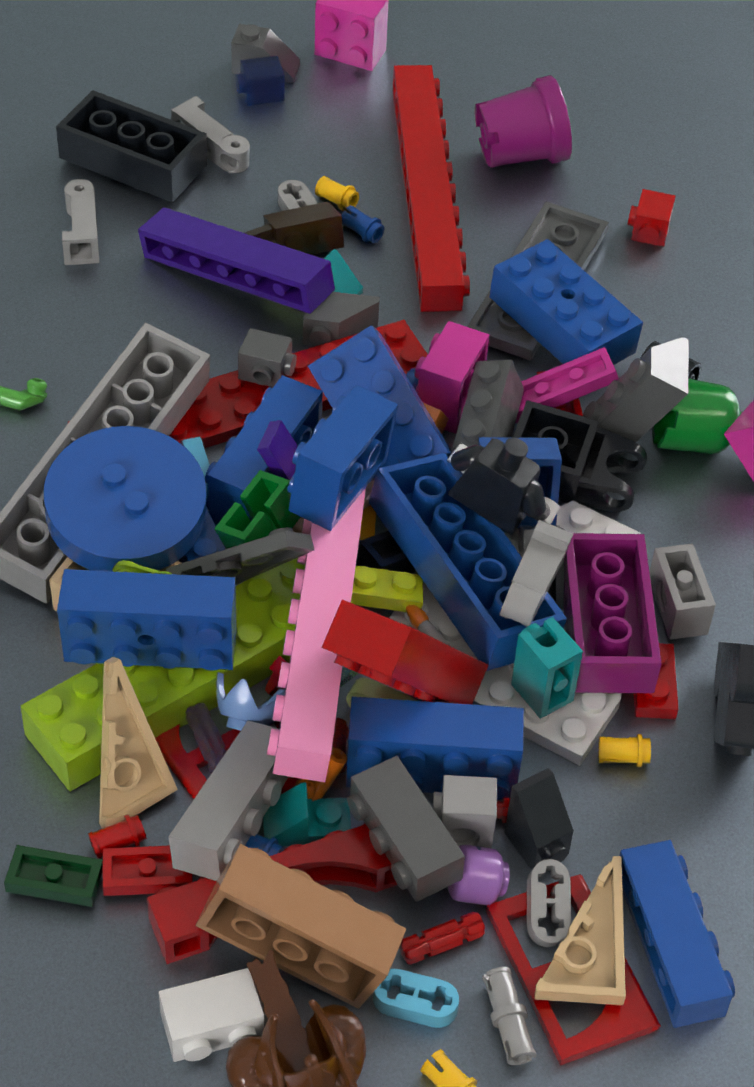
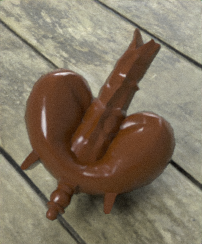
(287, 1054)

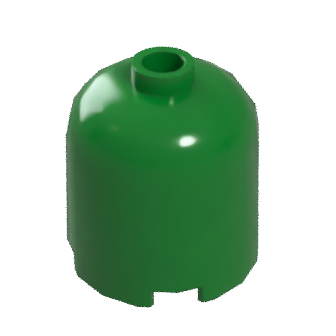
(698, 419)

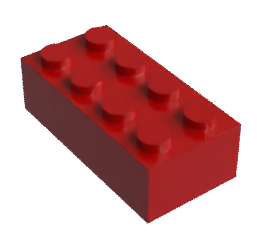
(402, 657)

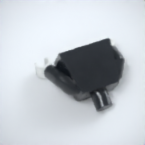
(501, 483)

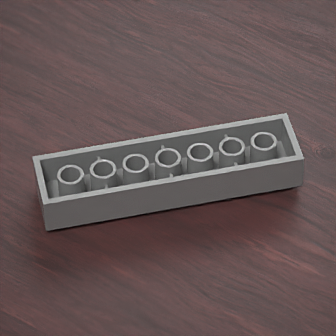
(144, 388)

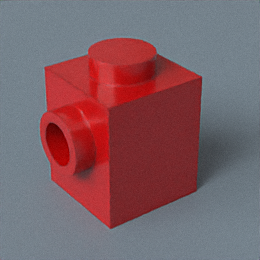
(651, 217)

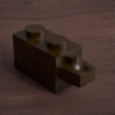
(305, 228)

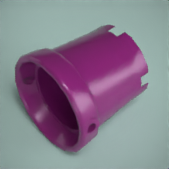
(525, 125)

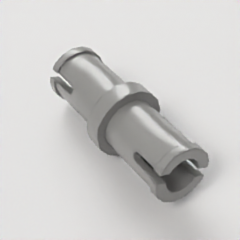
(509, 1016)

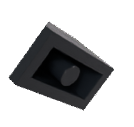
(538, 820)

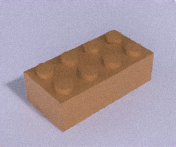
(311, 929)

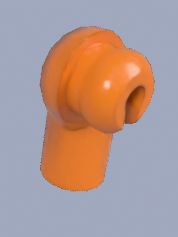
(317, 789)

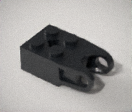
(587, 456)

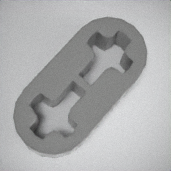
(292, 190)
(558, 902)

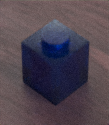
(261, 80)

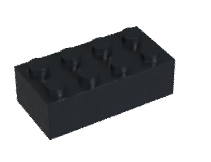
(132, 145)

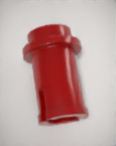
(118, 835)

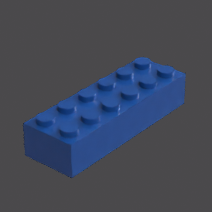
(455, 553)

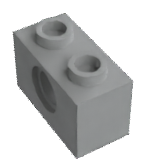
(681, 591)
(468, 809)

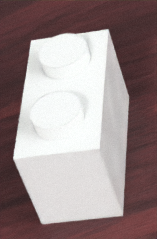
(210, 1014)

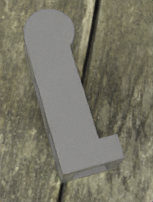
(223, 148)
(81, 243)
(536, 572)

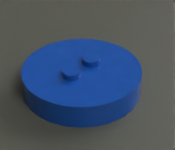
(125, 499)

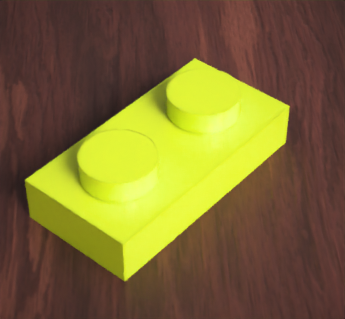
(386, 589)

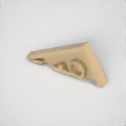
(131, 760)
(591, 957)

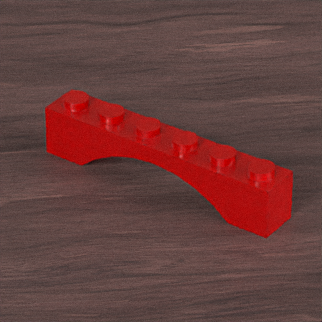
(336, 859)

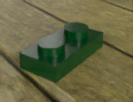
(54, 875)

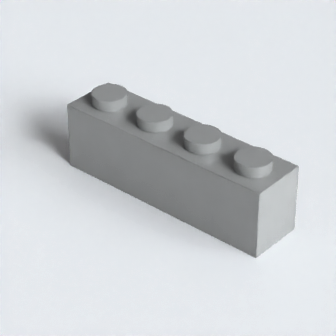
(228, 805)

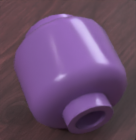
(483, 876)

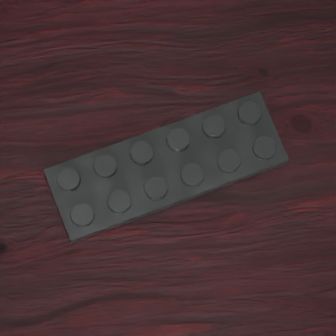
(574, 235)

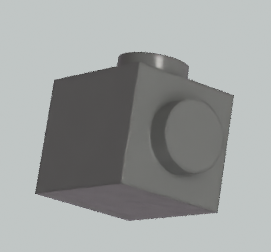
(265, 358)

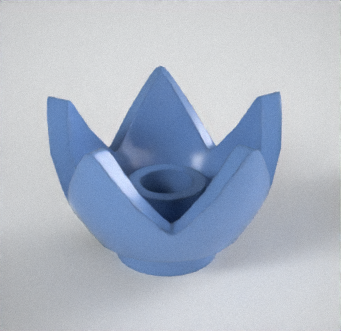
(241, 706)

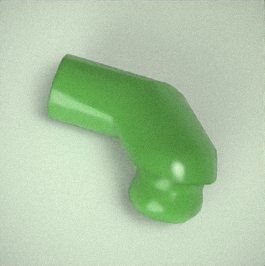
(25, 398)

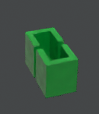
(268, 506)

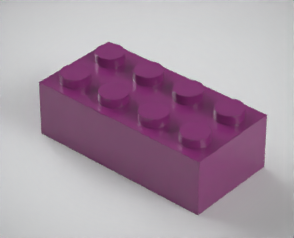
(611, 613)

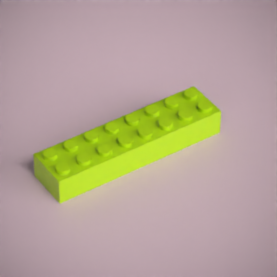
(68, 718)

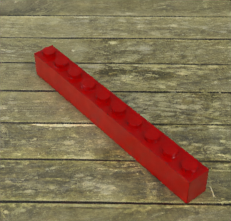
(428, 190)

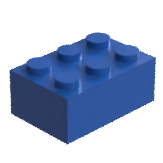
(341, 457)

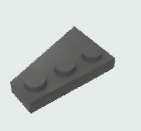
(249, 558)

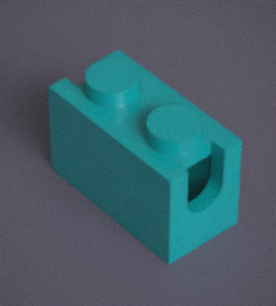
(546, 667)

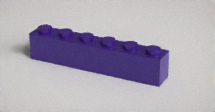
(237, 260)

